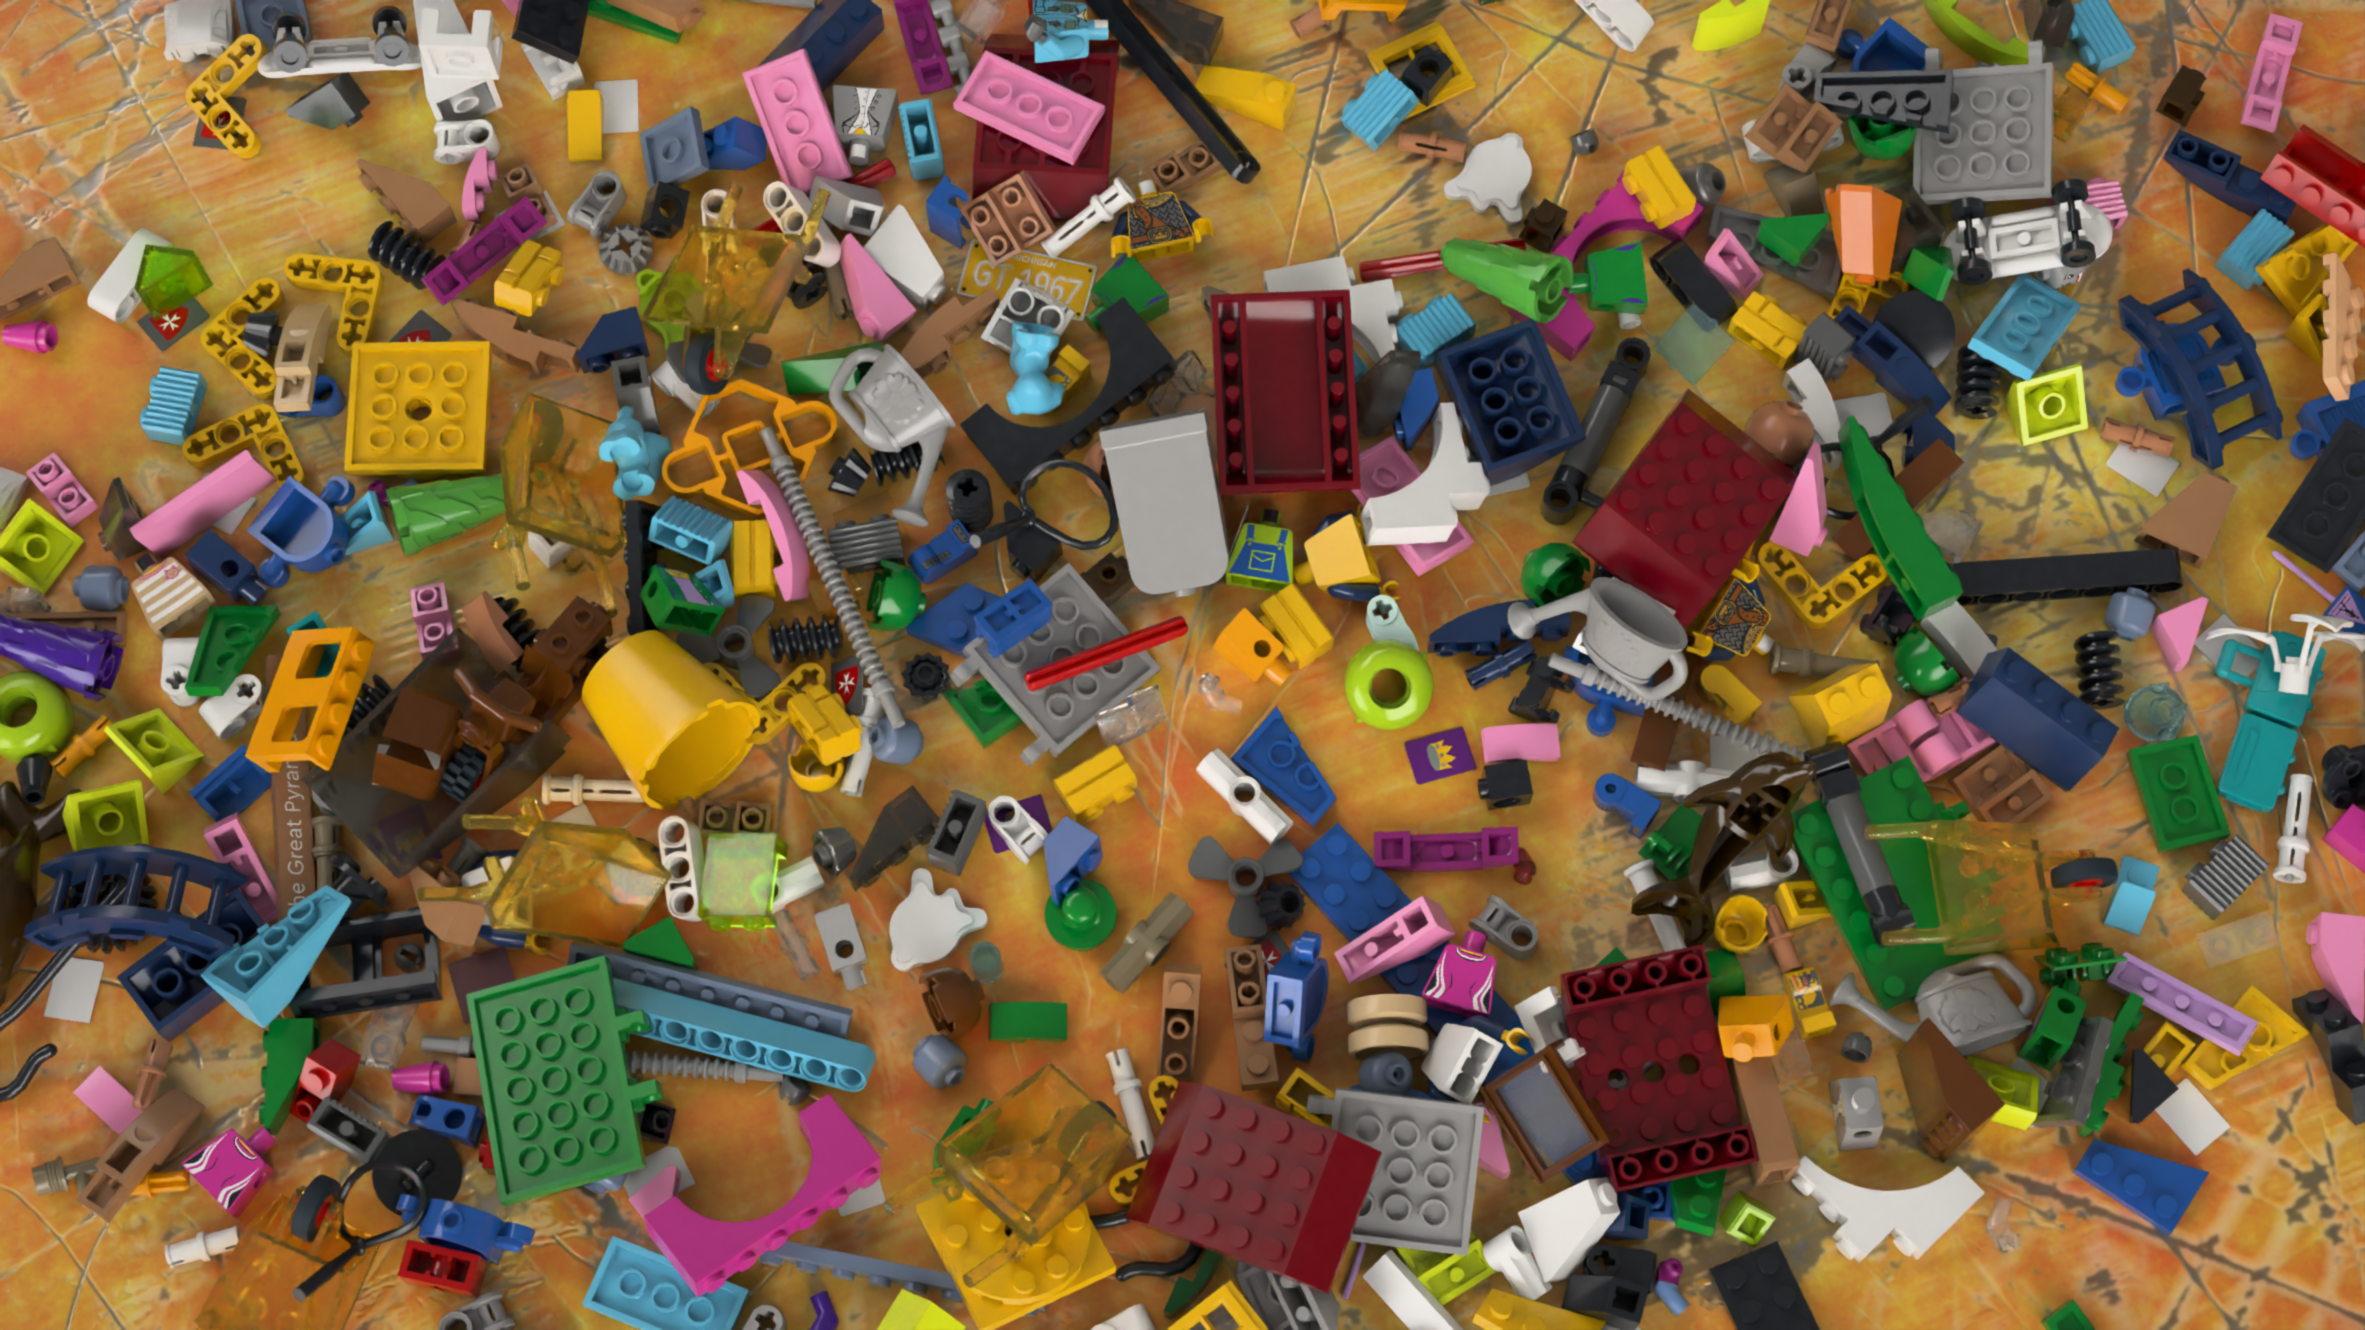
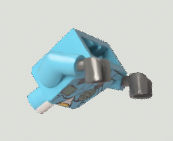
(1062, 30)

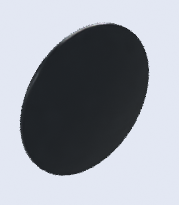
(1920, 324)
(429, 1156)

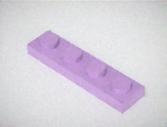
(2183, 1004)

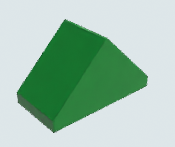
(1792, 235)
(1930, 270)
(661, 943)
(1726, 976)

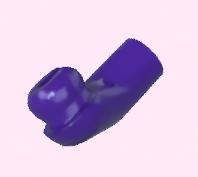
(826, 1314)

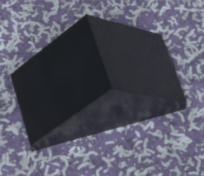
(2148, 1086)

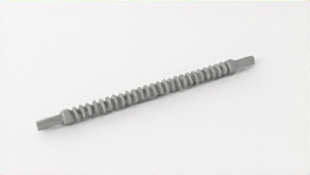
(1591, 675)
(881, 687)
(739, 1071)

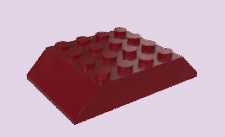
(1284, 392)
(1686, 508)
(1254, 1185)

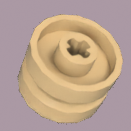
(1387, 1024)

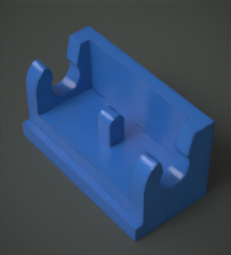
(943, 213)
(1013, 617)
(231, 786)

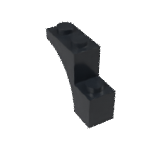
(2341, 1046)

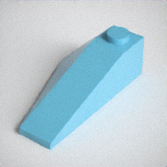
(270, 968)

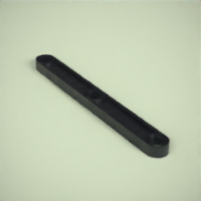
(1177, 89)

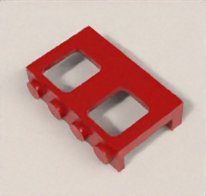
(2322, 181)

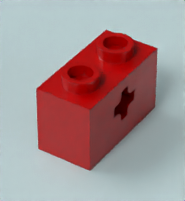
(442, 1269)

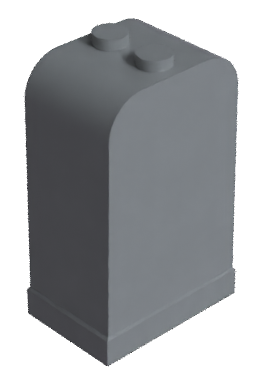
(1168, 501)

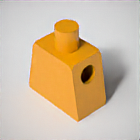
(1244, 638)
(1754, 1025)

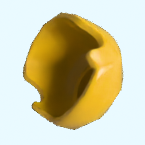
(810, 772)
(1740, 924)

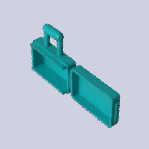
(2267, 732)

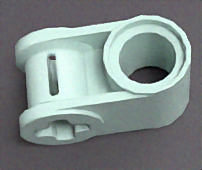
(1391, 628)

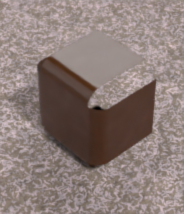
(415, 725)

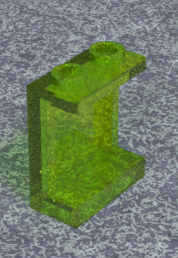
(740, 880)

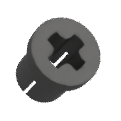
(469, 851)

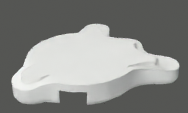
(1494, 175)
(930, 925)

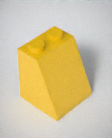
(1843, 705)

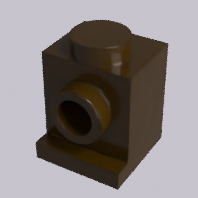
(2182, 95)
(1544, 225)
(1109, 589)

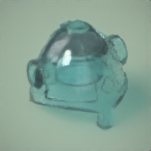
(2155, 712)

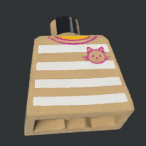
(169, 595)

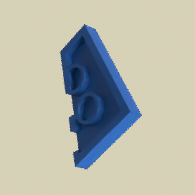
(1284, 770)
(2142, 1183)

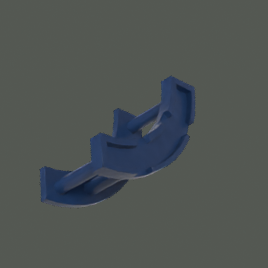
(2181, 373)
(127, 921)

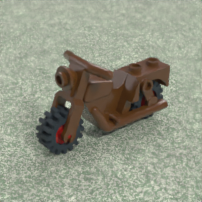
(515, 711)

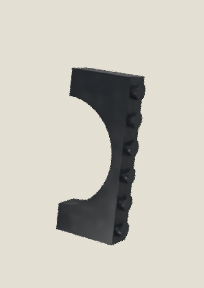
(1135, 367)

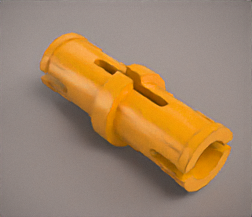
(82, 747)

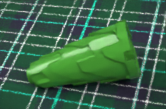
(1520, 278)
(443, 509)

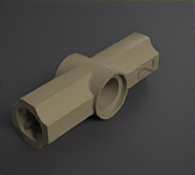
(1146, 943)

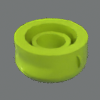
(1385, 655)
(50, 725)

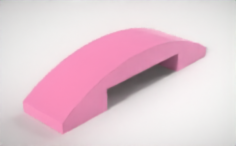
(2270, 72)
(792, 547)

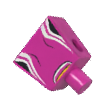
(1463, 978)
(233, 1168)

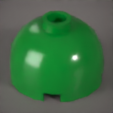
(1880, 139)
(1553, 573)
(894, 597)
(1922, 665)

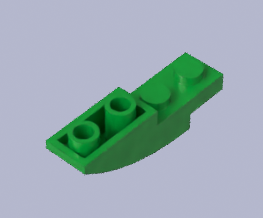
(2110, 1084)

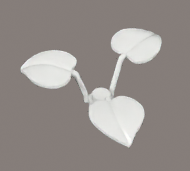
(2297, 671)

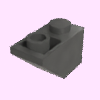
(635, 389)

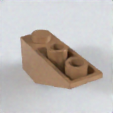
(414, 200)
(448, 920)
(1179, 1020)

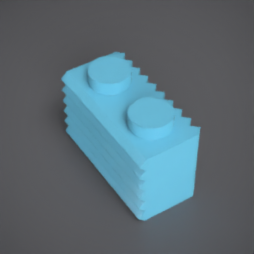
(2100, 35)
(1378, 109)
(921, 139)
(2254, 245)
(1436, 328)
(173, 405)
(690, 530)

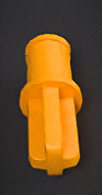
(2096, 87)
(163, 1181)

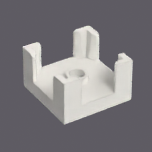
(461, 54)
(1544, 1023)

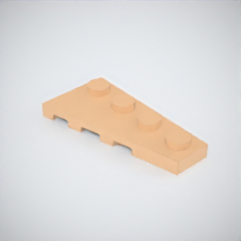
(2341, 328)

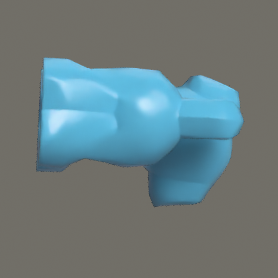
(1029, 360)
(636, 455)

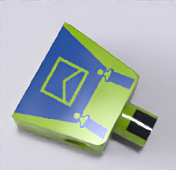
(1262, 555)

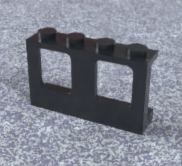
(369, 986)

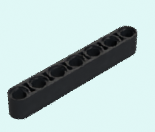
(2067, 576)

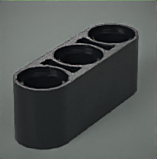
(1692, 281)

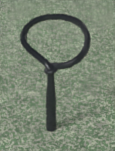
(1897, 426)
(1028, 518)
(358, 1244)

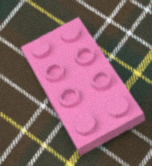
(1930, 742)

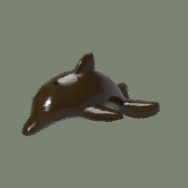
(1739, 814)
(19, 871)

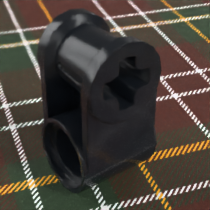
(1624, 1263)

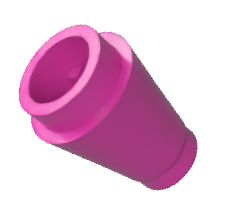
(31, 336)
(424, 1078)

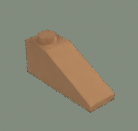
(35, 278)

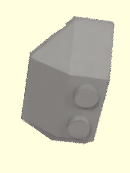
(1285, 1303)

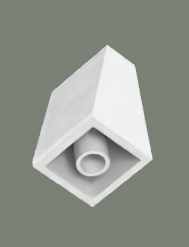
(453, 97)

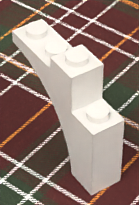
(1372, 304)
(1429, 504)
(1868, 1216)

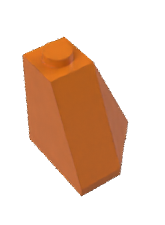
(1864, 230)

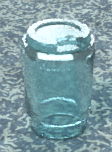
(985, 962)

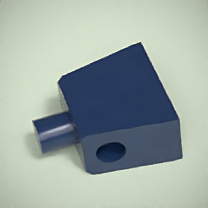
(217, 561)

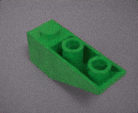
(816, 371)
(287, 1047)

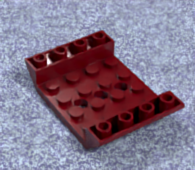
(1058, 185)
(1655, 1014)

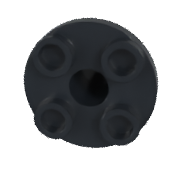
(2344, 776)
(355, 886)

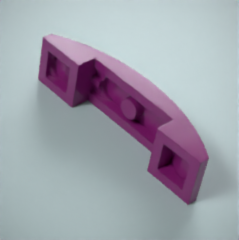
(923, 46)
(484, 250)
(1446, 852)

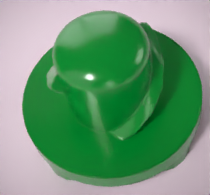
(1083, 917)

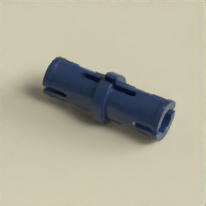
(1500, 664)

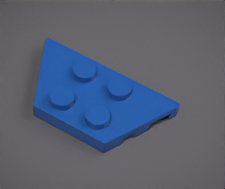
(951, 621)

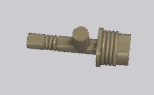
(54, 1176)

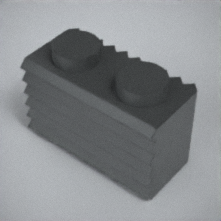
(1826, 346)
(865, 544)
(956, 832)
(2224, 877)
(348, 1130)

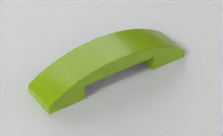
(1973, 38)

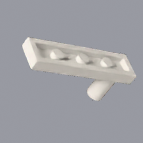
(1408, 1295)

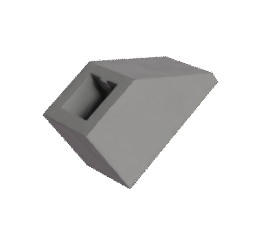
(850, 205)

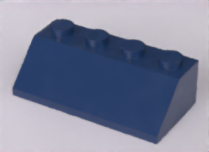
(833, 36)
(2036, 718)
(169, 979)

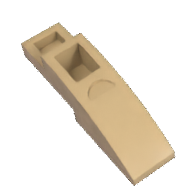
(298, 355)

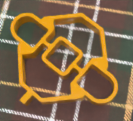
(697, 443)

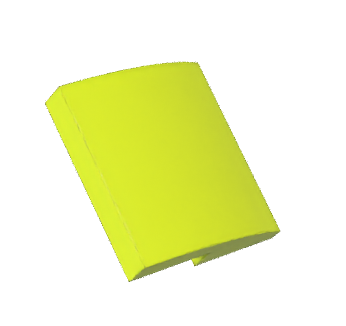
(1729, 25)
(1446, 1273)

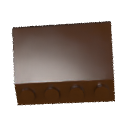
(1944, 1092)

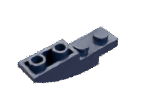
(2224, 177)
(1892, 361)
(1484, 627)

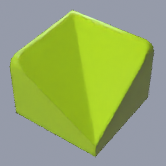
(1746, 1218)

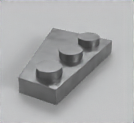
(2074, 1088)

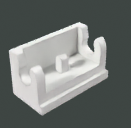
(554, 73)

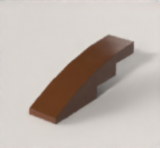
(1919, 483)
(1656, 731)

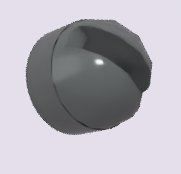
(1585, 142)
(407, 965)
(1857, 1047)
(794, 1089)

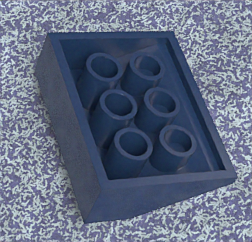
(1509, 400)

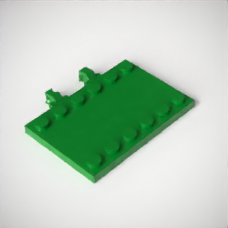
(1889, 797)
(559, 1080)

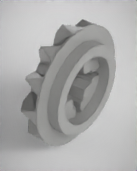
(618, 261)

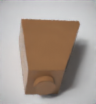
(671, 14)
(2190, 519)

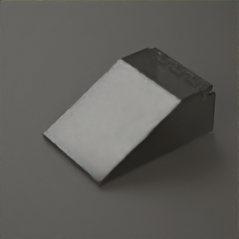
(411, 830)

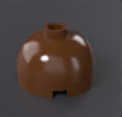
(952, 1000)

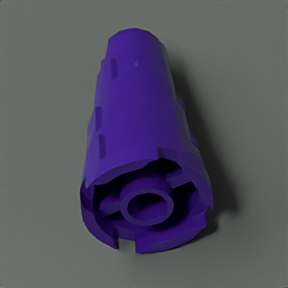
(67, 655)

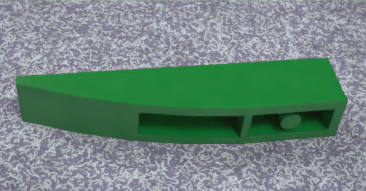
(1894, 528)

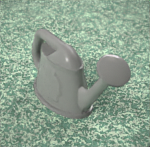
(896, 414)
(1623, 634)
(1966, 1009)

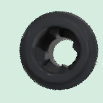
(34, 778)

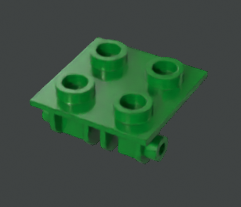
(1673, 843)
(2092, 963)

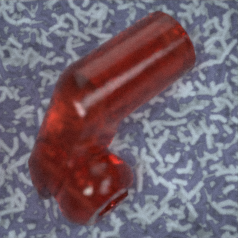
(1525, 868)

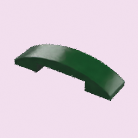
(1186, 1292)

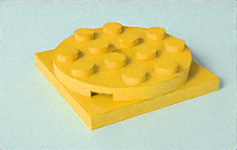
(396, 380)
(1052, 1268)

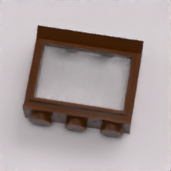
(1546, 1113)

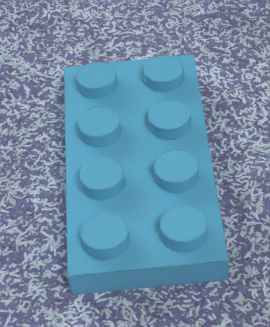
(2024, 326)
(651, 1294)

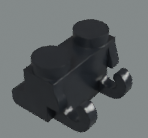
(1889, 618)
(1539, 691)

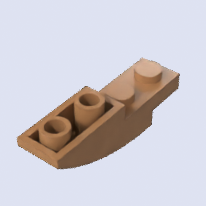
(951, 324)
(509, 342)
(1248, 1008)
(136, 1150)

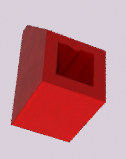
(324, 1074)

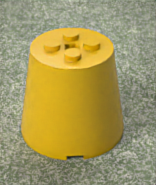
(668, 718)

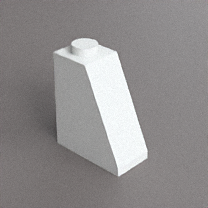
(907, 259)
(1569, 1226)

